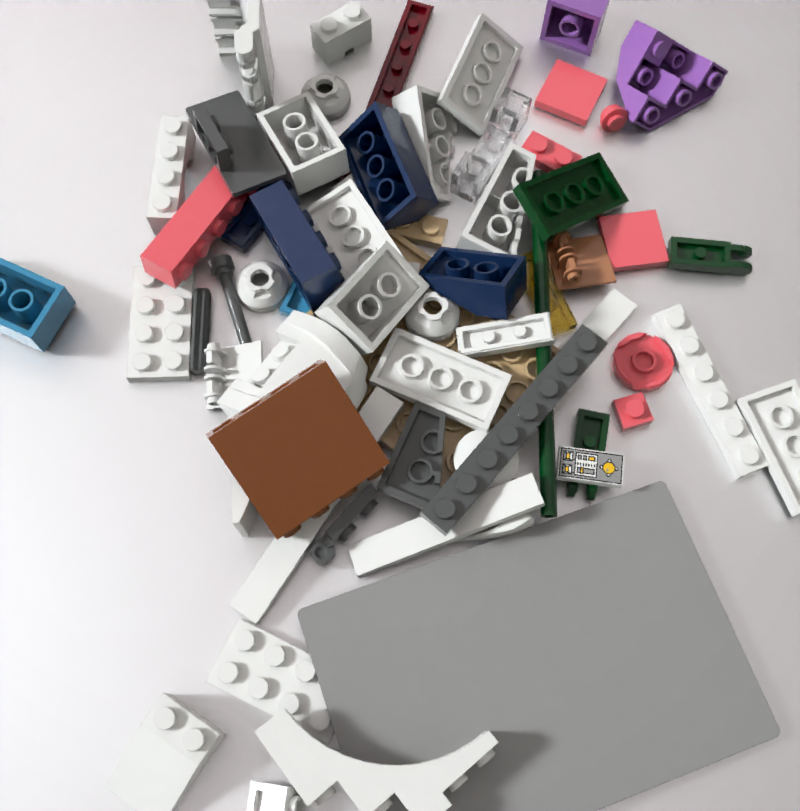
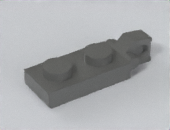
(343, 526)

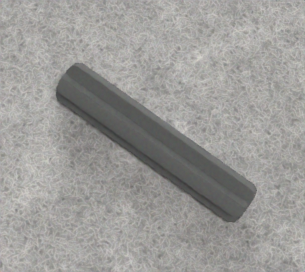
(200, 329)

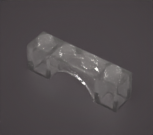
(503, 127)

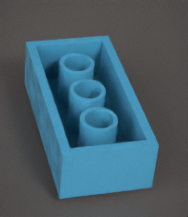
(31, 306)

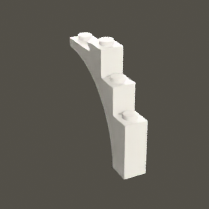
(316, 767)

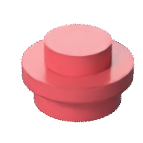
(613, 118)

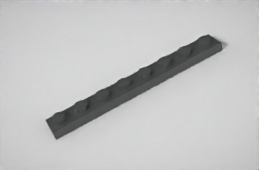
(512, 430)

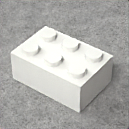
(304, 142)

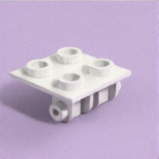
(226, 365)

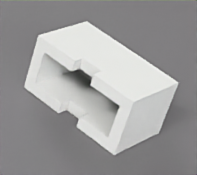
(341, 31)

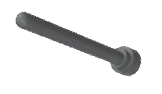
(223, 267)

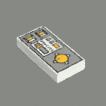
(590, 467)

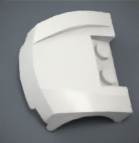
(302, 343)

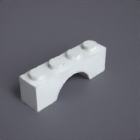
(173, 151)

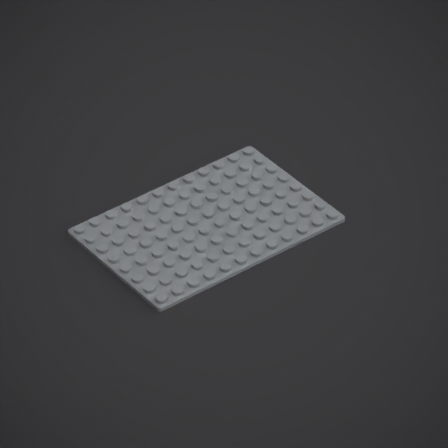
(569, 641)

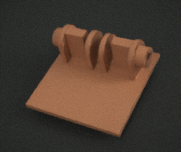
(579, 262)

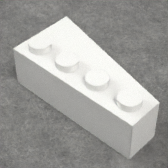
(499, 215)

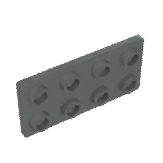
(236, 143)

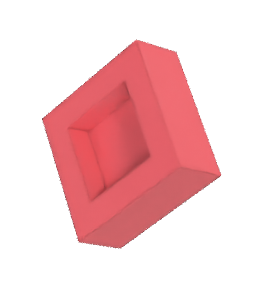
(632, 411)

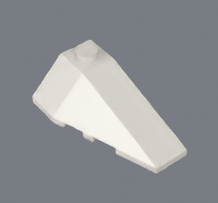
(431, 135)

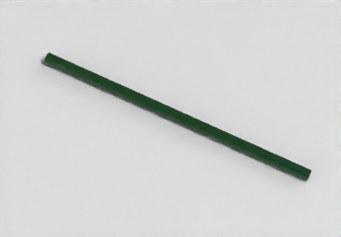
(546, 433)

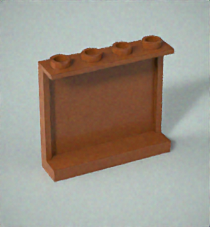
(299, 449)

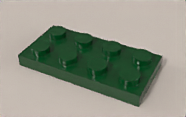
(570, 196)

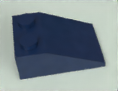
(478, 280)

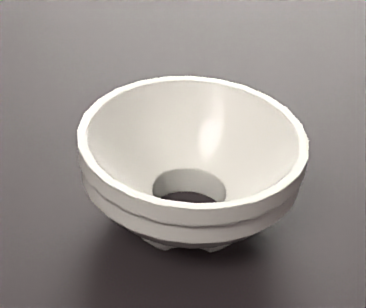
(334, 103)
(266, 297)
(430, 326)

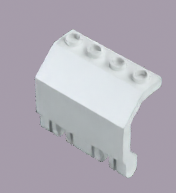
(243, 33)

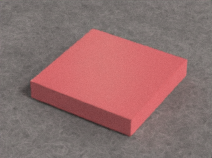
(570, 92)
(633, 240)

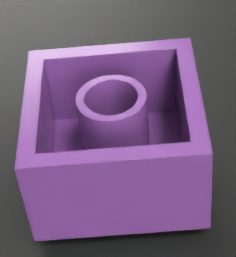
(574, 23)

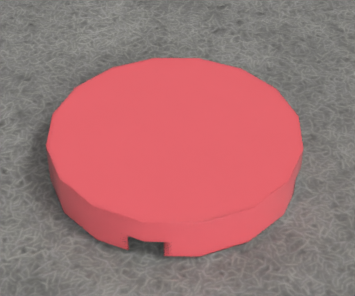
(642, 362)

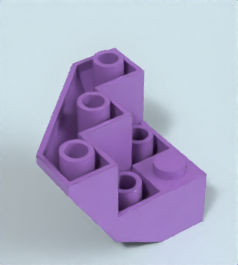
(662, 77)

